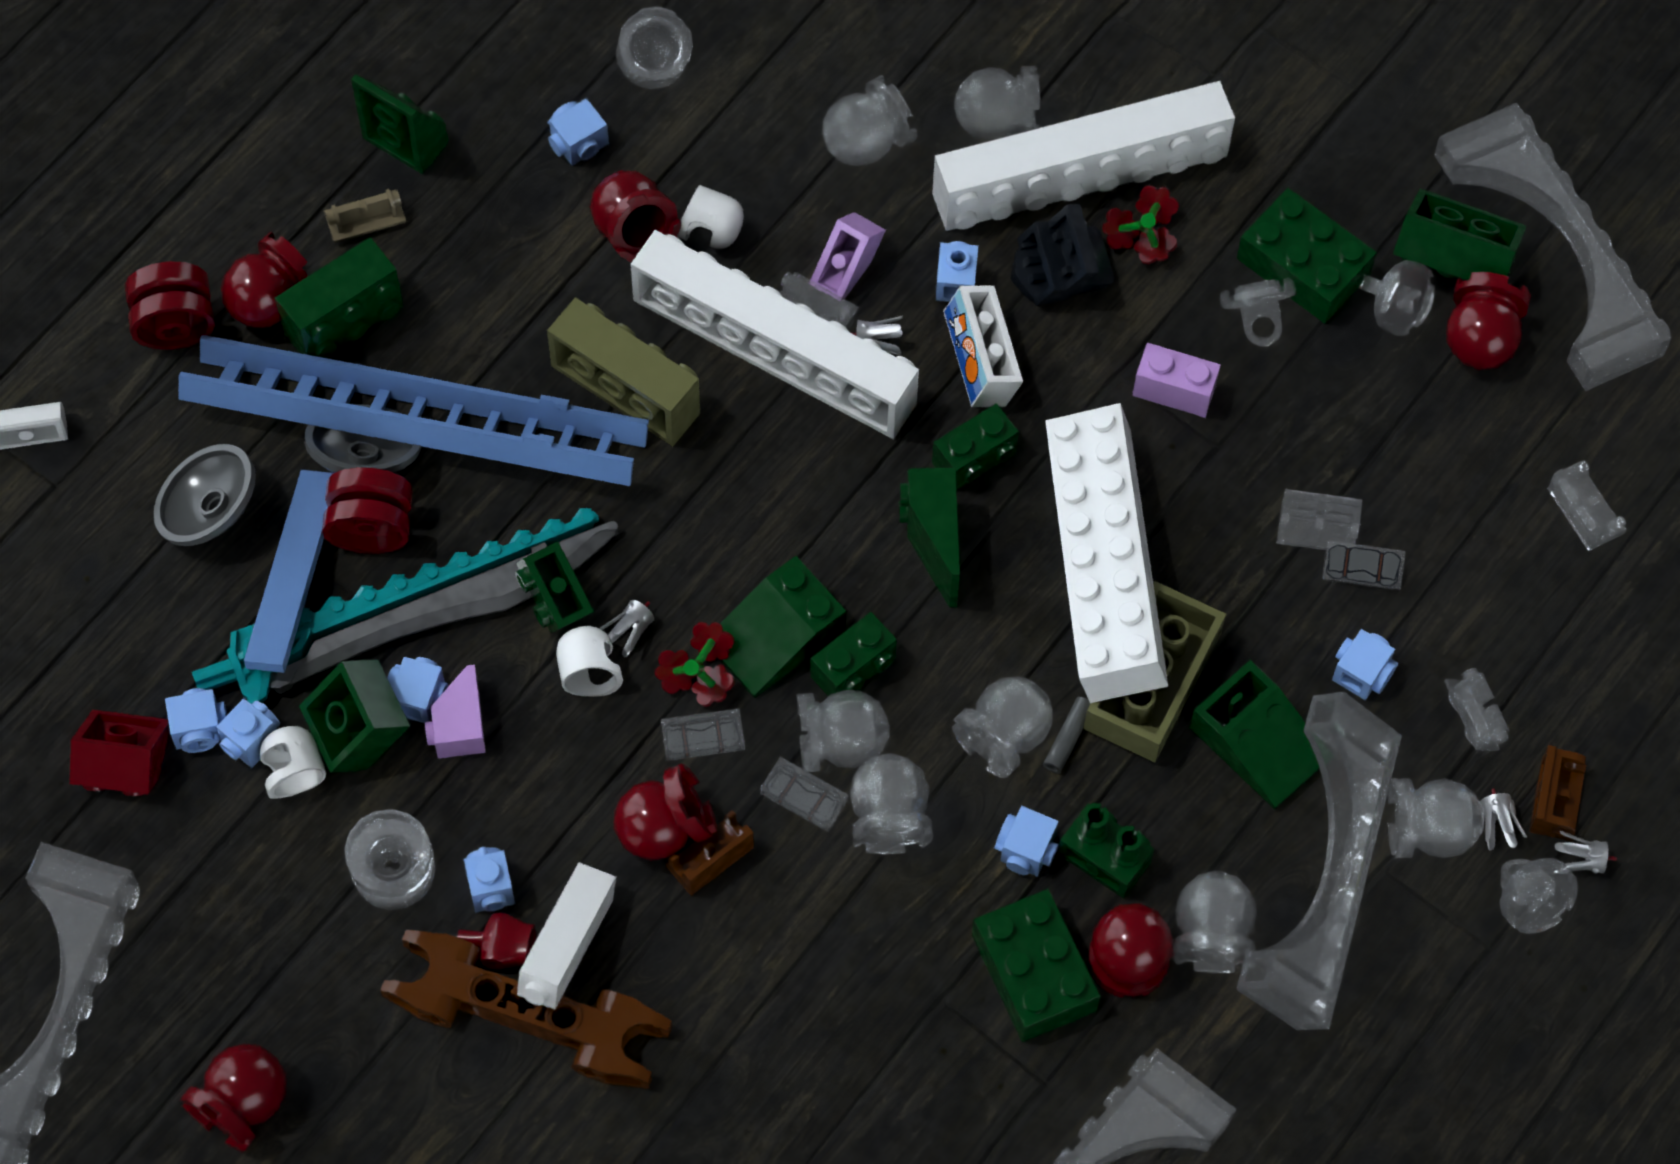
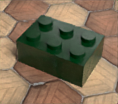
(1457, 237)
(1310, 249)
(340, 301)
(1035, 965)

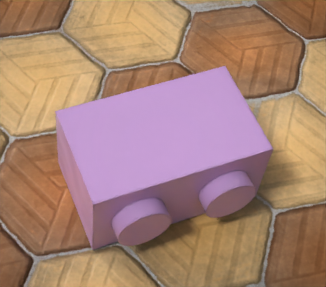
(1176, 380)

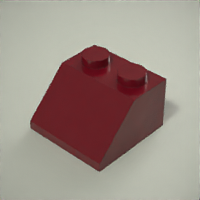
(118, 752)

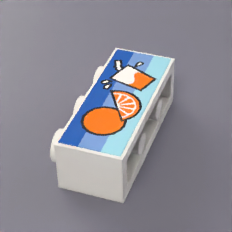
(983, 346)

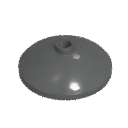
(347, 450)
(204, 495)

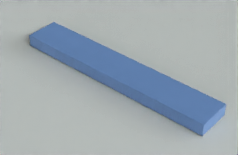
(289, 576)

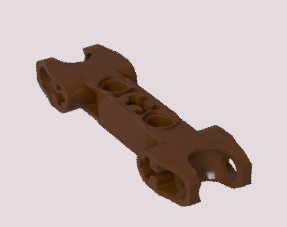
(596, 1034)

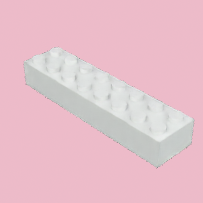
(1082, 156)
(775, 333)
(1105, 554)

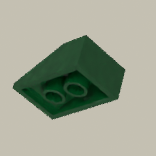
(398, 125)
(930, 512)
(781, 626)

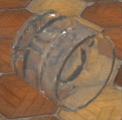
(392, 837)

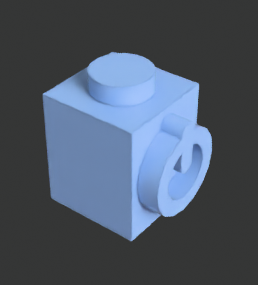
(577, 131)
(955, 268)
(1364, 664)
(417, 686)
(194, 719)
(245, 730)
(1027, 841)
(489, 879)

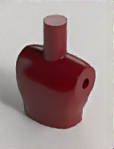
(504, 941)

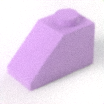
(847, 253)
(457, 718)

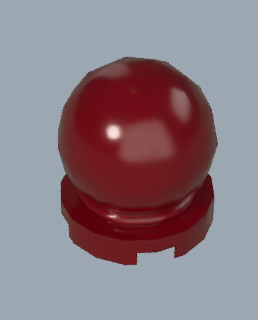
(629, 209)
(258, 278)
(1487, 321)
(660, 816)
(1130, 950)
(239, 1091)

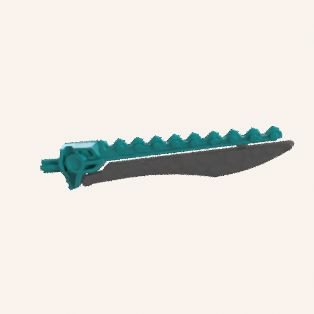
(477, 596)

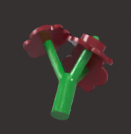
(1153, 244)
(677, 670)

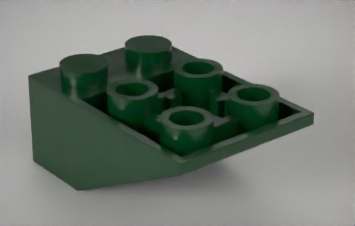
(1257, 734)

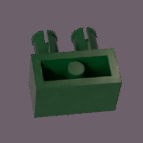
(1106, 850)

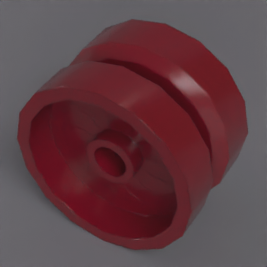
(169, 305)
(367, 510)

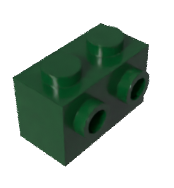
(976, 445)
(553, 588)
(854, 656)

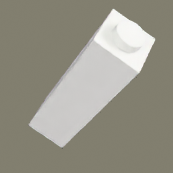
(566, 936)

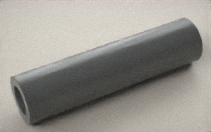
(1067, 736)

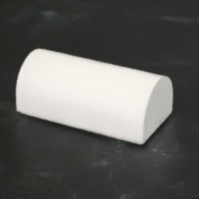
(32, 425)

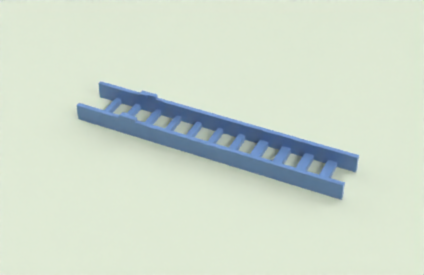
(348, 378)

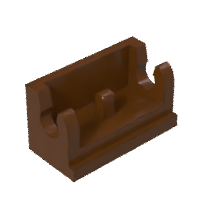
(1558, 793)
(709, 858)

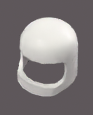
(714, 212)
(585, 649)
(294, 760)

